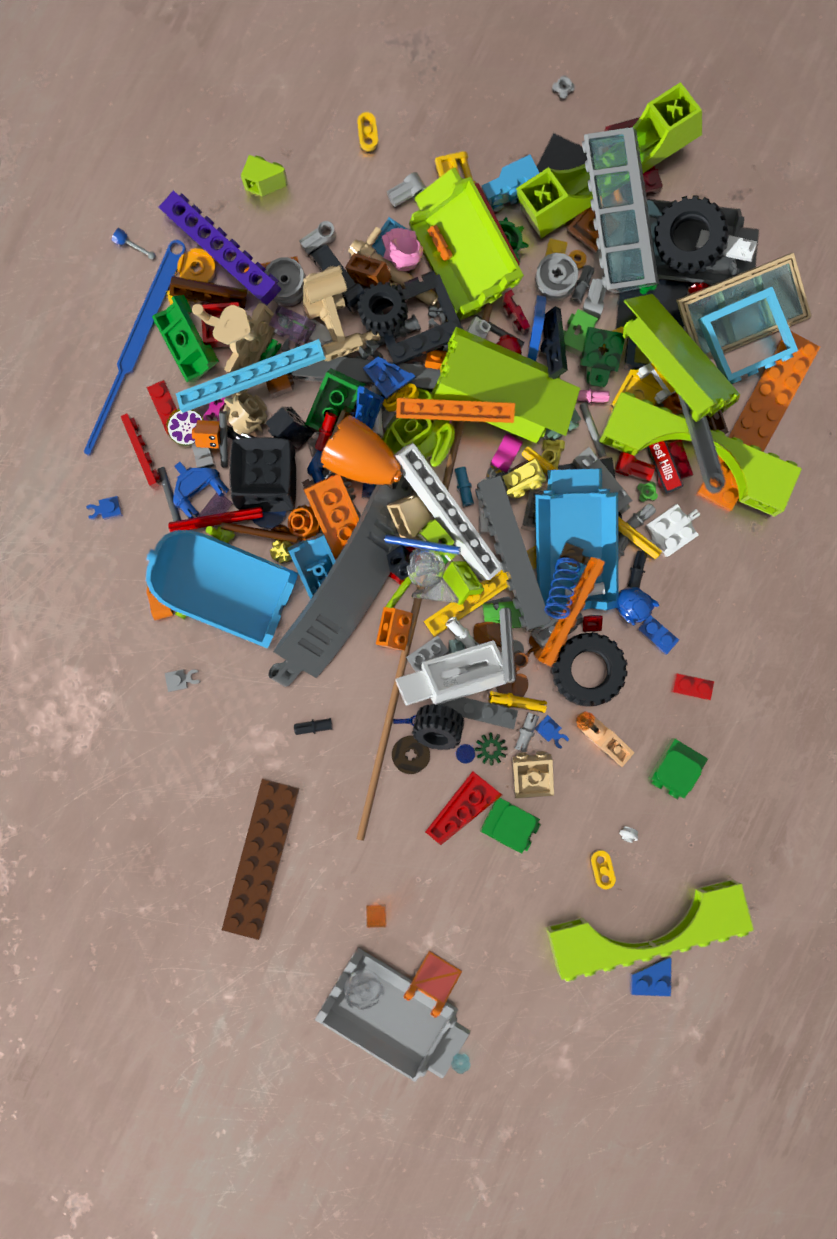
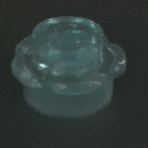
(460, 1068)

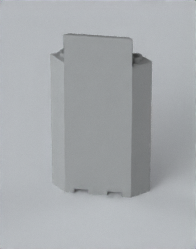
(395, 1029)

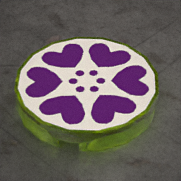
(180, 426)

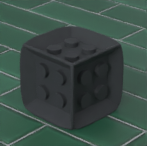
(263, 473)

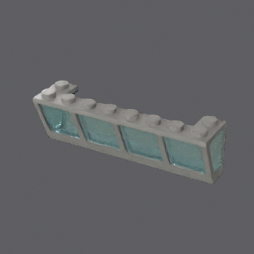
(620, 209)

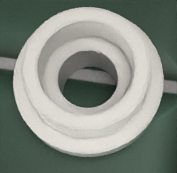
(629, 834)

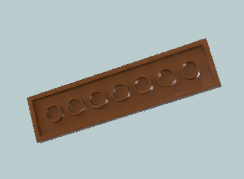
(260, 859)

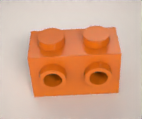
(394, 628)

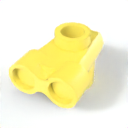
(552, 451)

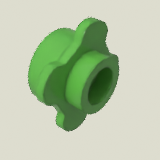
(652, 491)

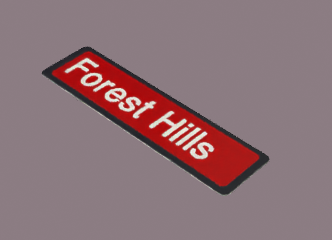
(665, 466)

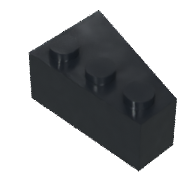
(290, 426)

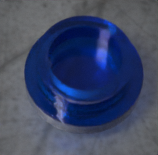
(465, 753)

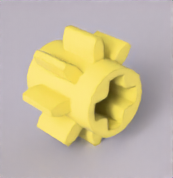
(280, 551)

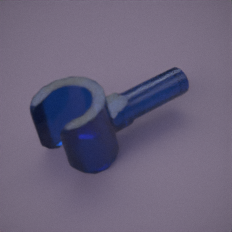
(404, 721)

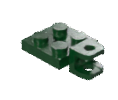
(597, 363)

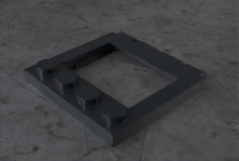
(432, 338)

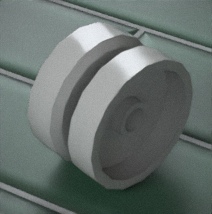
(554, 266)
(290, 280)

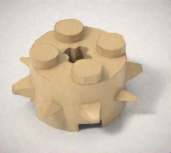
(245, 412)

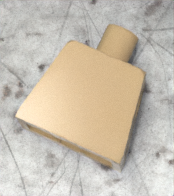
(409, 515)

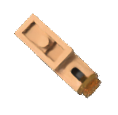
(604, 738)

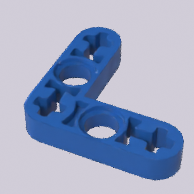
(538, 321)

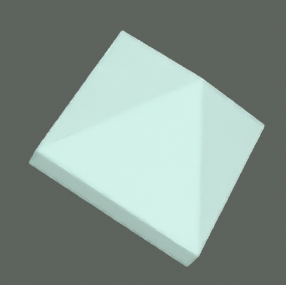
(455, 646)

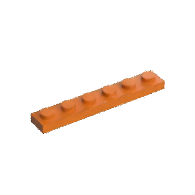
(455, 410)
(583, 588)

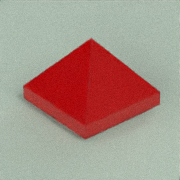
(592, 623)

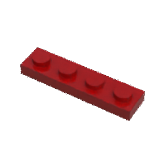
(144, 457)

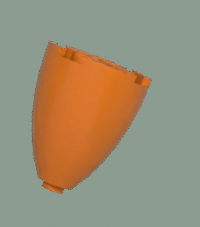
(360, 454)

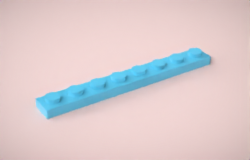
(250, 376)

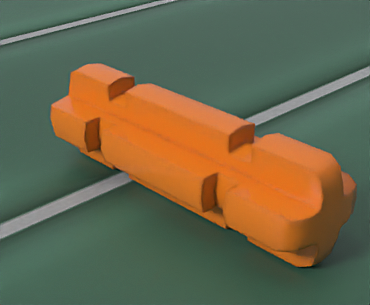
(440, 242)

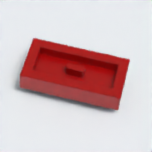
(693, 686)

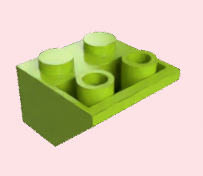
(262, 176)

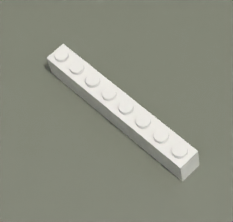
(447, 512)

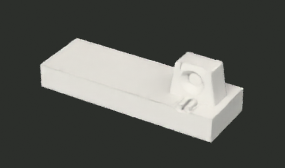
(736, 248)

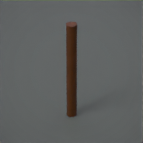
(259, 532)

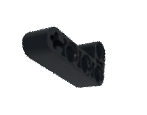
(325, 258)

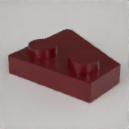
(515, 311)
(680, 459)

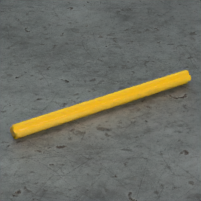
(623, 526)

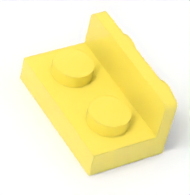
(524, 478)

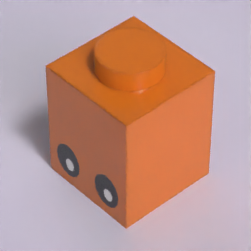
(206, 434)

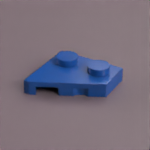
(653, 980)

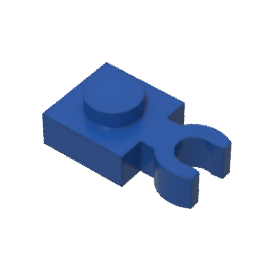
(107, 508)
(549, 730)

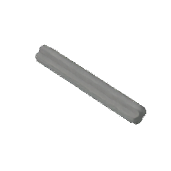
(507, 645)

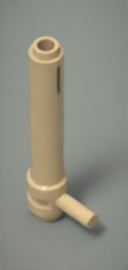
(366, 249)

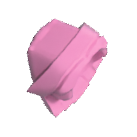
(402, 249)

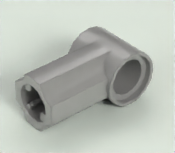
(410, 187)
(316, 239)
(594, 302)

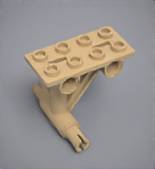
(323, 299)

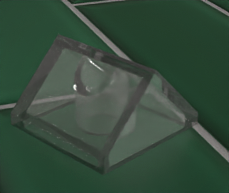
(437, 591)

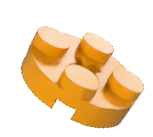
(192, 258)

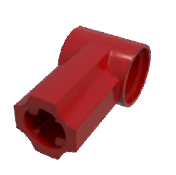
(630, 466)

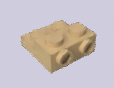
(533, 775)

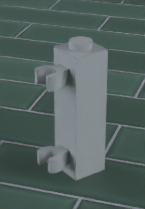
(589, 460)

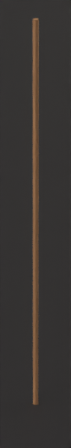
(403, 660)

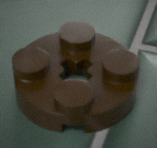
(402, 762)

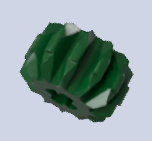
(486, 743)

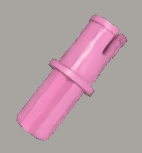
(593, 396)

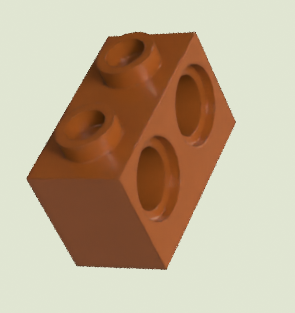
(367, 270)

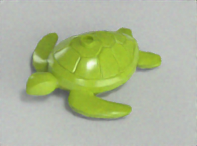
(428, 435)

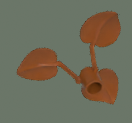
(490, 631)

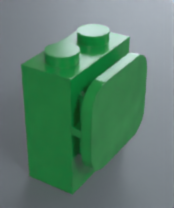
(678, 769)
(510, 825)

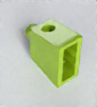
(433, 532)

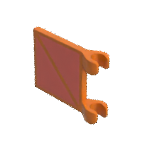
(436, 980)

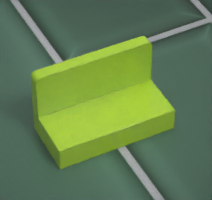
(462, 580)

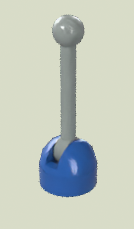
(120, 237)

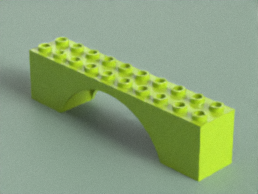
(661, 130)
(760, 477)
(714, 915)

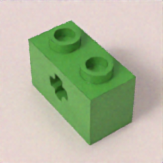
(579, 321)

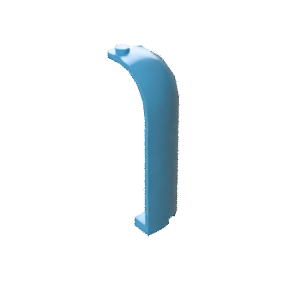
(219, 584)

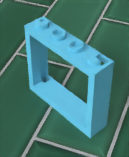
(715, 348)

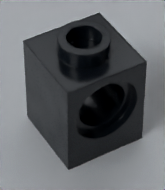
(398, 562)

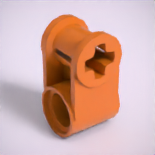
(157, 609)

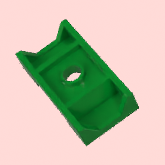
(193, 355)

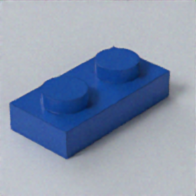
(658, 634)

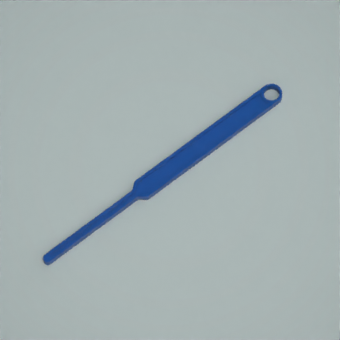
(138, 335)

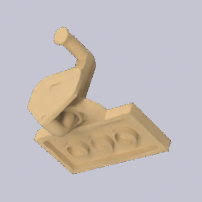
(245, 335)

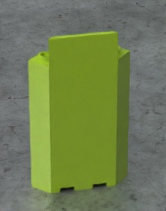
(480, 259)
(678, 358)
(490, 373)

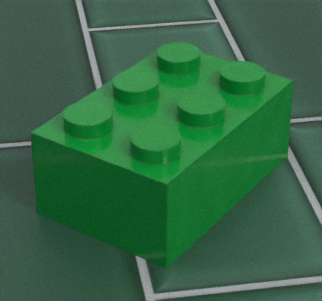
(333, 395)

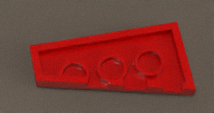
(462, 808)

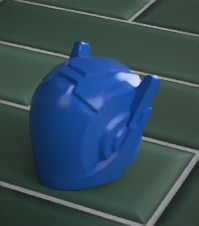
(635, 605)

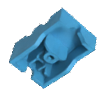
(512, 176)
(312, 561)

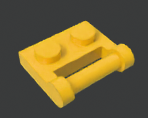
(447, 162)

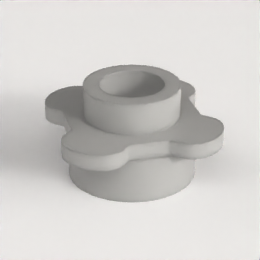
(563, 81)

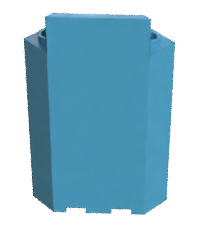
(584, 515)

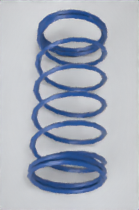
(567, 571)

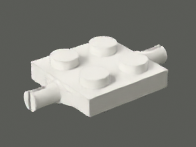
(672, 529)

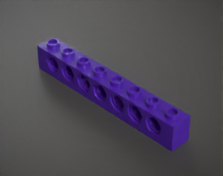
(176, 204)

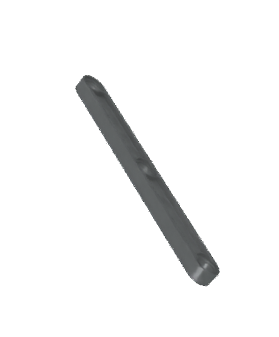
(704, 449)

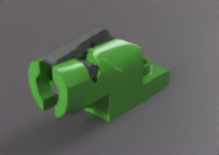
(492, 608)

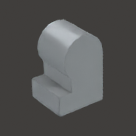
(203, 457)

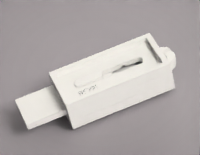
(454, 675)

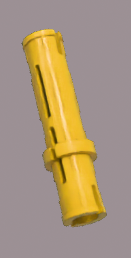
(510, 700)

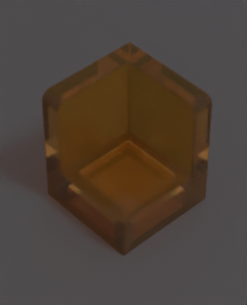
(376, 916)

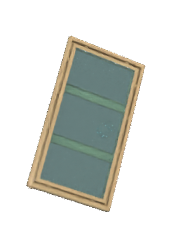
(751, 321)

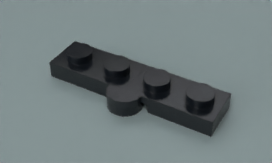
(554, 345)

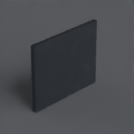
(561, 155)
(666, 292)

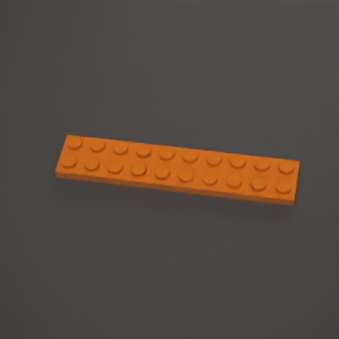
(764, 411)

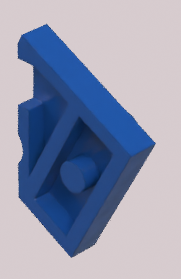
(387, 376)
(368, 406)

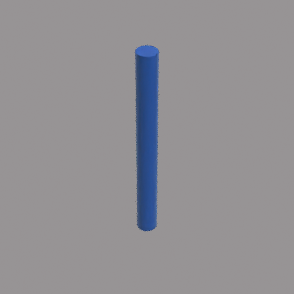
(422, 544)

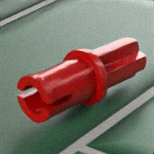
(325, 431)

